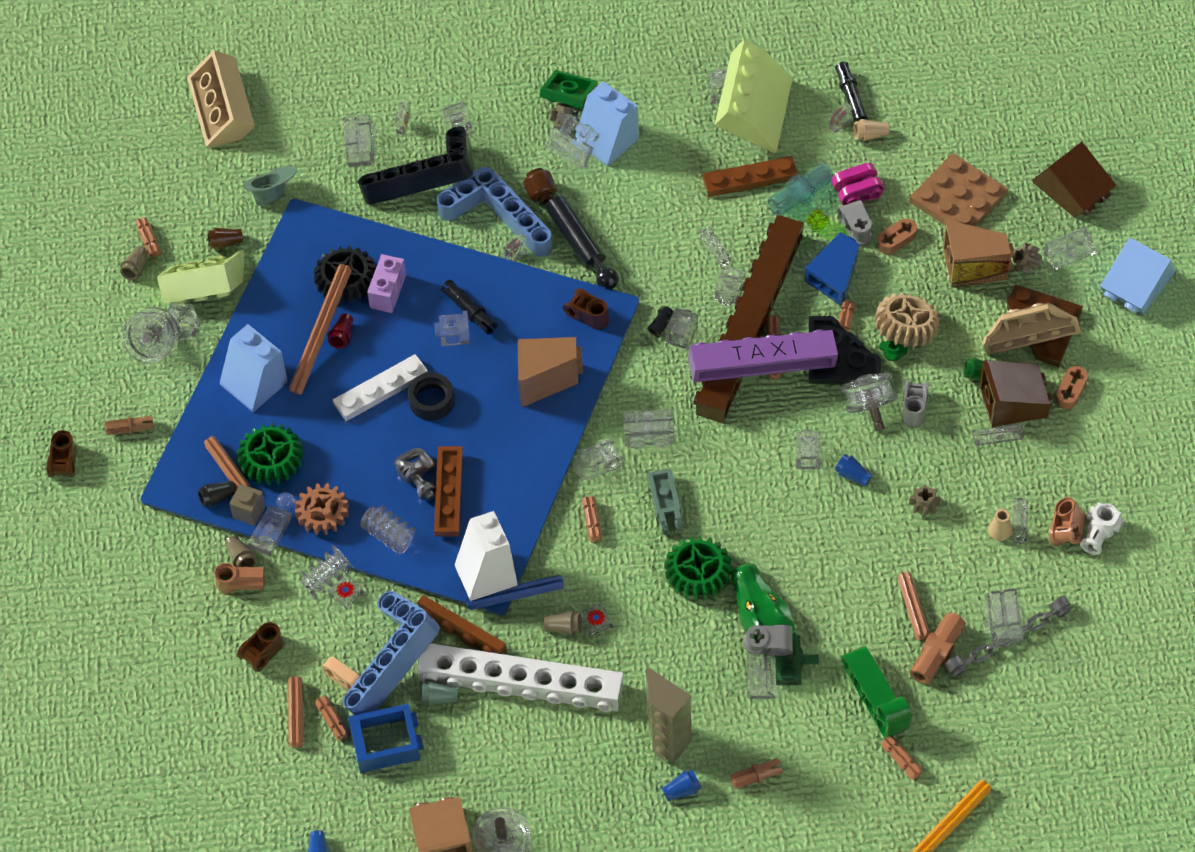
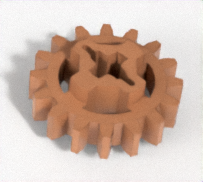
(321, 509)

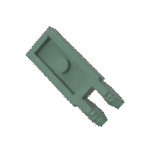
(665, 498)

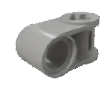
(856, 222)
(914, 399)
(773, 640)

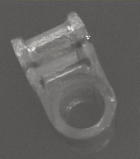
(602, 458)

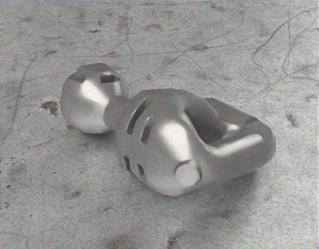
(413, 471)

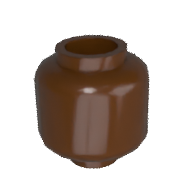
(540, 185)

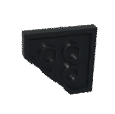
(853, 357)

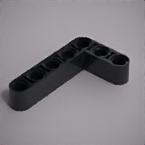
(422, 174)

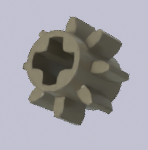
(561, 107)
(1027, 258)
(924, 500)

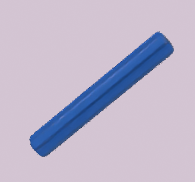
(520, 591)

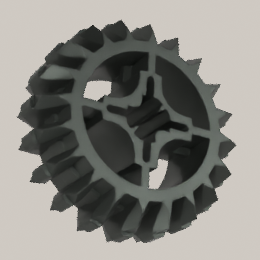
(357, 283)

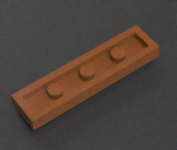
(749, 176)
(448, 491)
(468, 632)

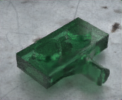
(789, 667)

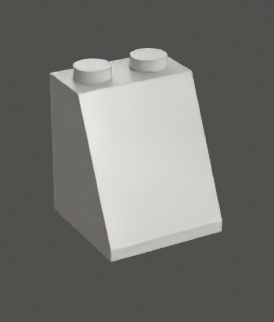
(485, 558)

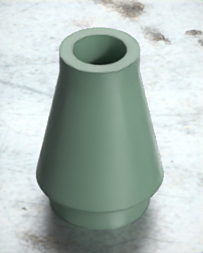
(437, 694)

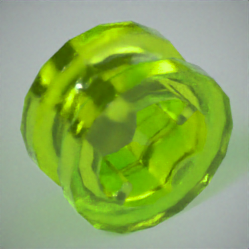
(817, 220)

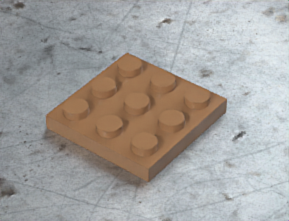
(958, 193)

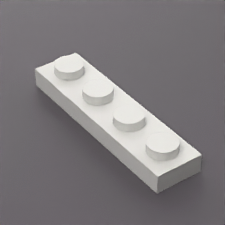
(379, 388)

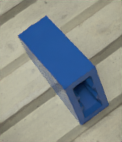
(834, 268)

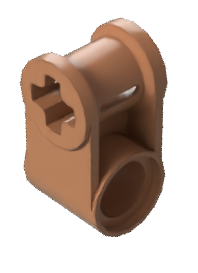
(1067, 522)

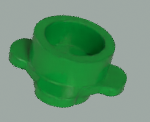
(892, 354)

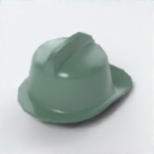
(270, 186)

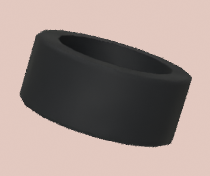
(426, 381)

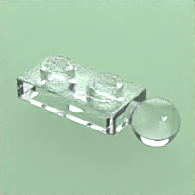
(272, 525)

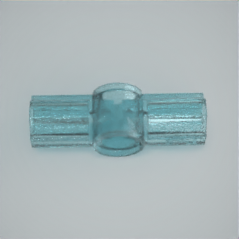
(800, 189)

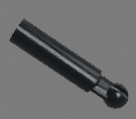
(581, 241)

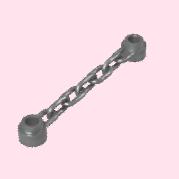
(957, 665)

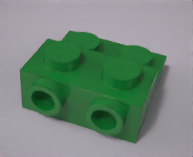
(567, 89)

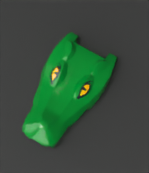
(757, 600)

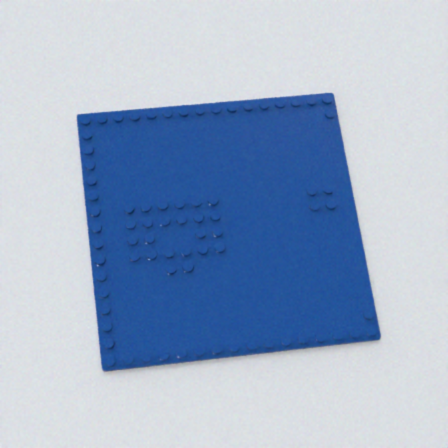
(510, 451)

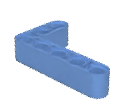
(488, 187)
(396, 657)

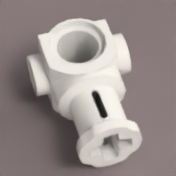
(1100, 529)

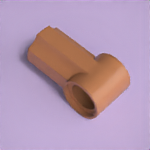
(242, 578)

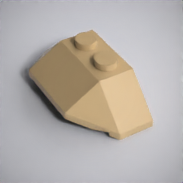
(1029, 327)

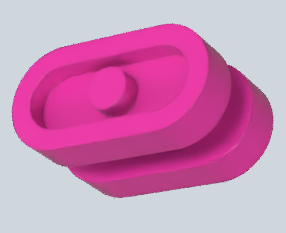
(858, 184)

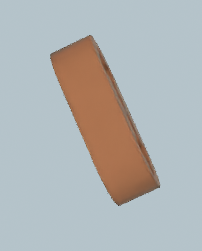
(898, 238)
(1075, 389)

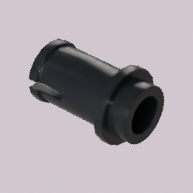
(661, 321)

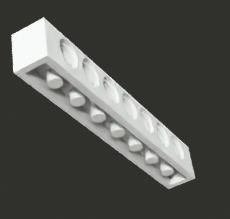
(532, 670)

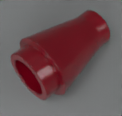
(340, 333)

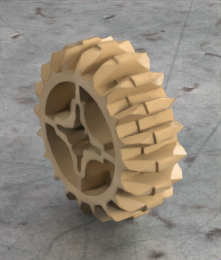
(907, 320)

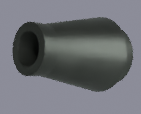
(215, 493)

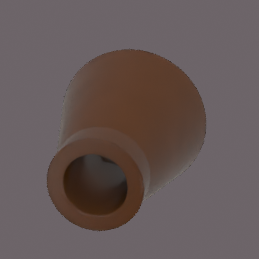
(223, 237)

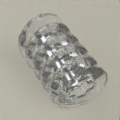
(388, 528)
(325, 572)

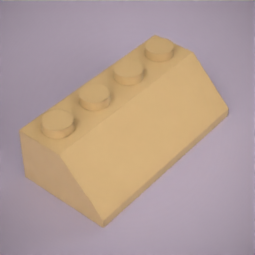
(220, 100)

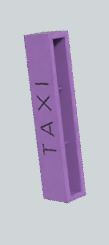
(762, 355)

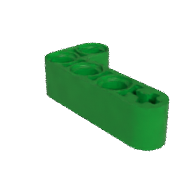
(888, 712)

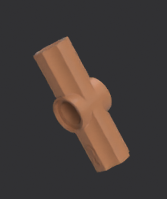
(938, 648)

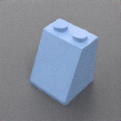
(613, 119)
(1137, 276)
(252, 368)

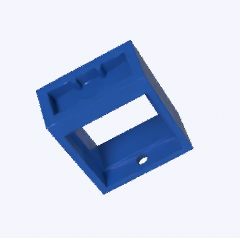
(387, 757)

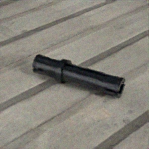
(844, 73)
(475, 312)

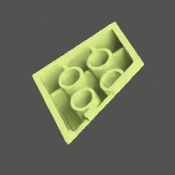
(202, 279)

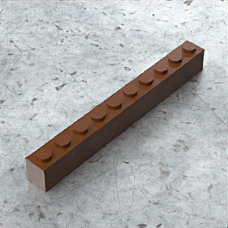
(753, 308)

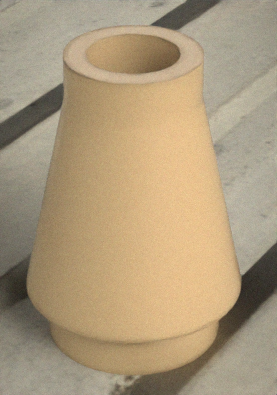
(868, 129)
(1000, 526)

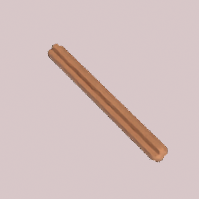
(320, 329)

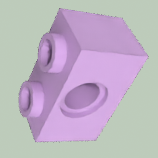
(386, 283)

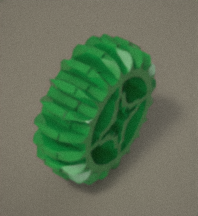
(256, 459)
(687, 577)

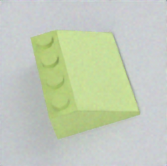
(754, 96)

